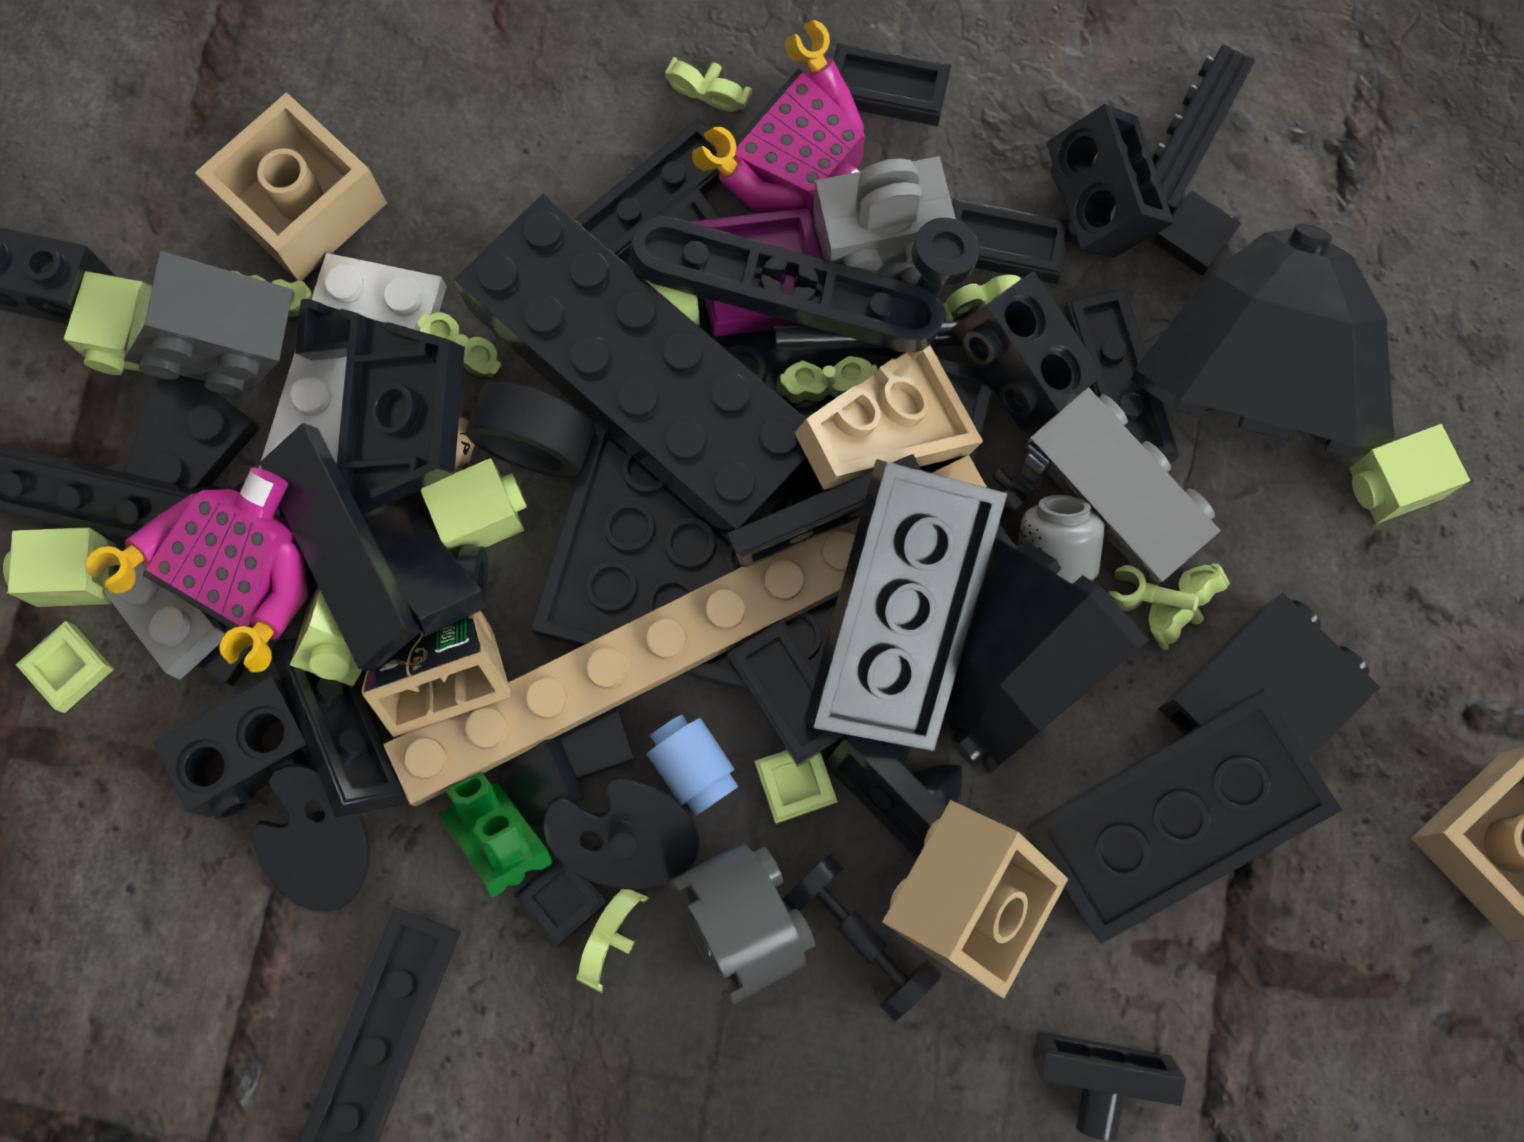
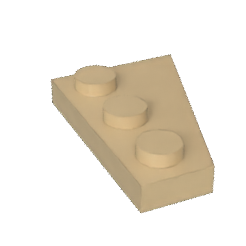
(890, 415)

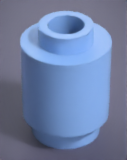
(691, 763)

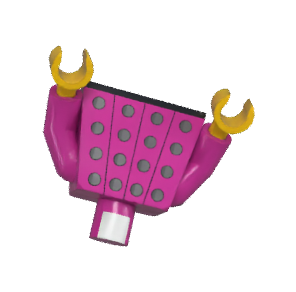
(797, 138)
(225, 558)

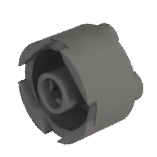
(742, 920)

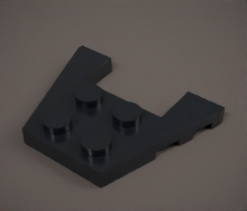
(395, 402)

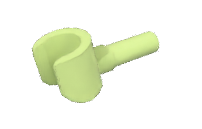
(1149, 592)

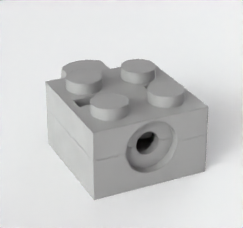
(876, 214)

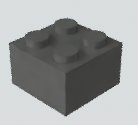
(207, 325)

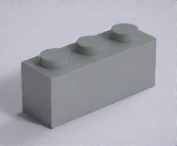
(1126, 485)

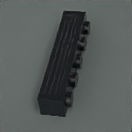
(1199, 124)

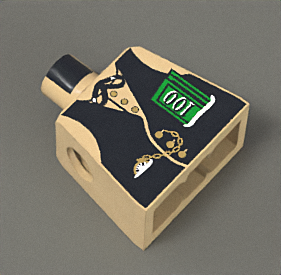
(438, 677)

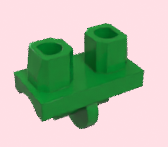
(492, 834)

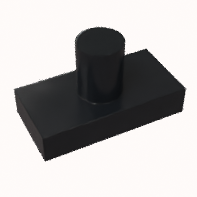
(1105, 1077)

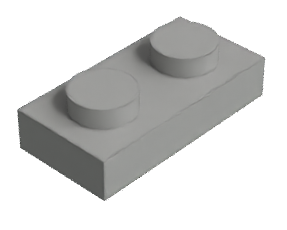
(167, 625)

